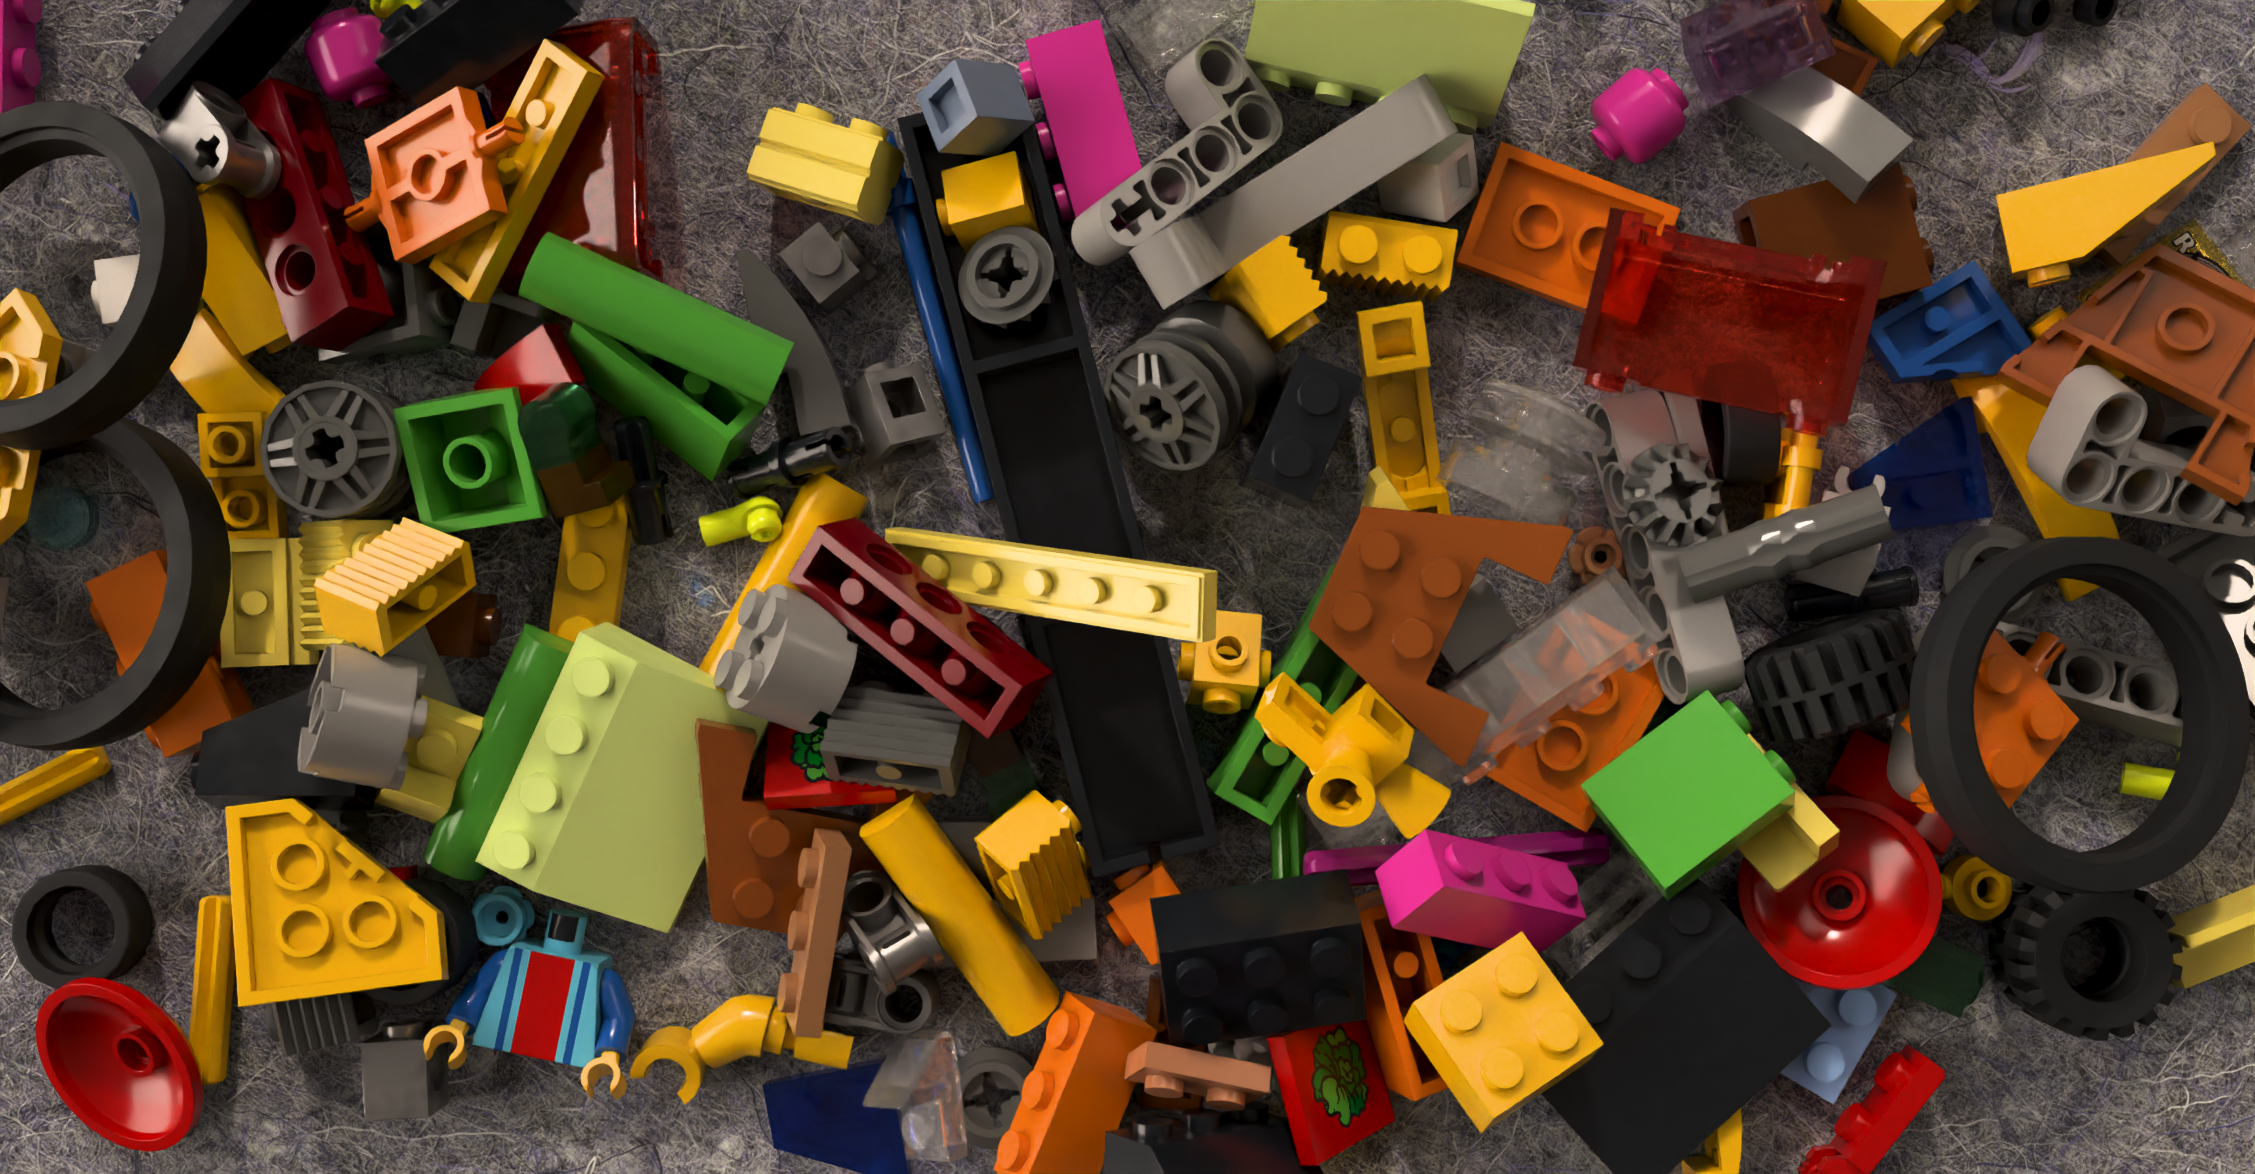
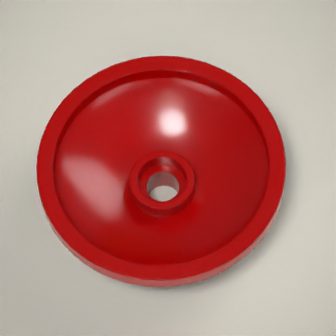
(1891, 912)
(120, 1063)

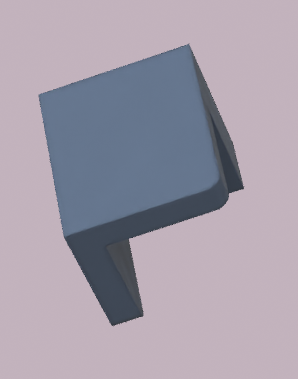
(975, 108)

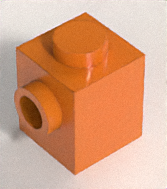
(1132, 907)

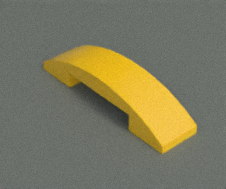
(1400, 403)
(2012, 425)

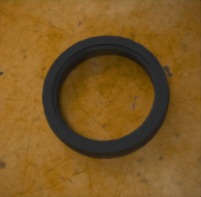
(165, 284)
(188, 616)
(2212, 706)

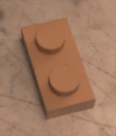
(1175, 1070)

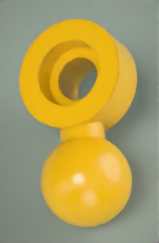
(1960, 888)

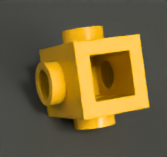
(1229, 669)

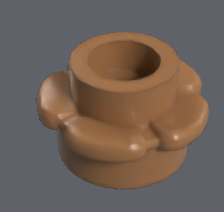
(1582, 553)

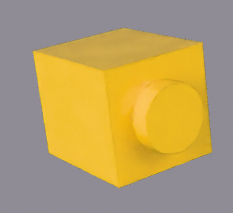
(986, 198)

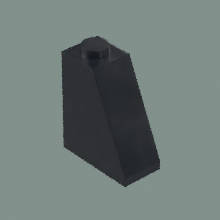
(258, 759)

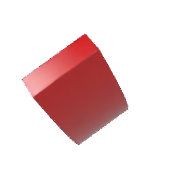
(534, 364)
(1863, 774)

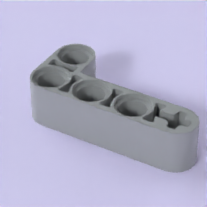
(1229, 126)
(2095, 461)

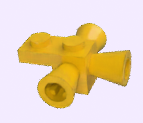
(1352, 755)

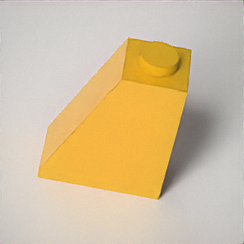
(236, 276)

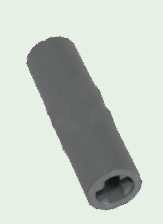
(1785, 544)

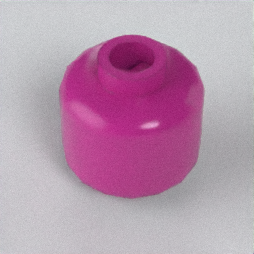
(343, 57)
(1638, 115)

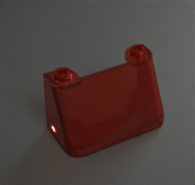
(602, 179)
(1727, 323)

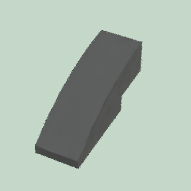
(1824, 126)
(810, 367)

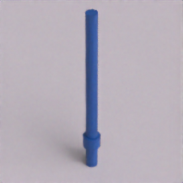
(938, 333)

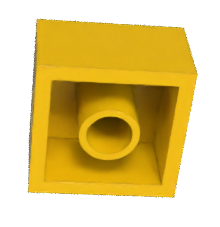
(1502, 1032)

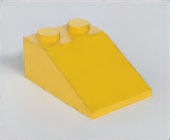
(2075, 217)

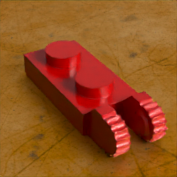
(1871, 1127)

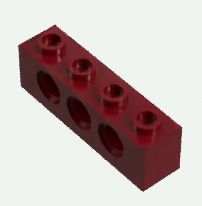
(315, 261)
(920, 626)

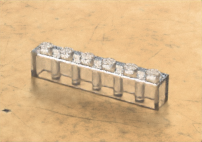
(1523, 684)

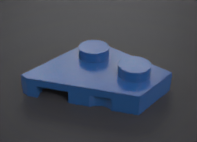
(1948, 331)

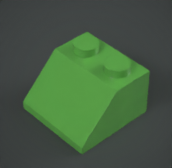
(469, 460)

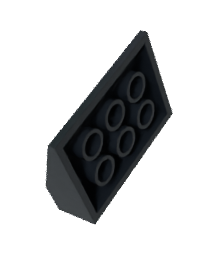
(1688, 1033)

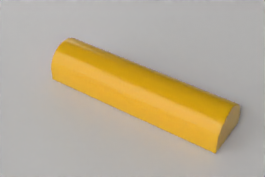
(816, 504)
(961, 915)

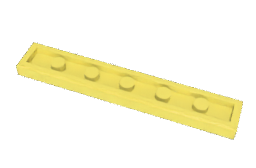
(1067, 583)

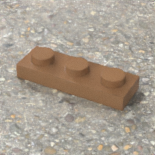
(2195, 121)
(814, 932)

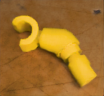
(735, 1030)

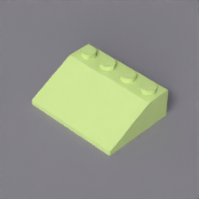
(1380, 45)
(611, 782)

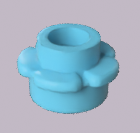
(486, 910)

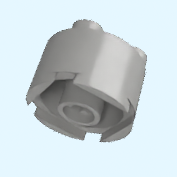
(786, 659)
(362, 716)

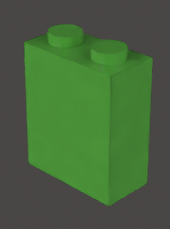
(1690, 792)

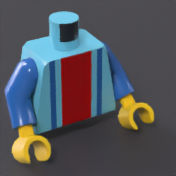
(546, 1004)

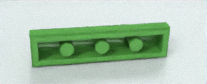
(655, 317)
(497, 753)

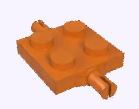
(435, 176)
(2015, 716)

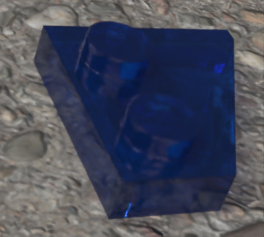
(1932, 472)
(826, 1121)

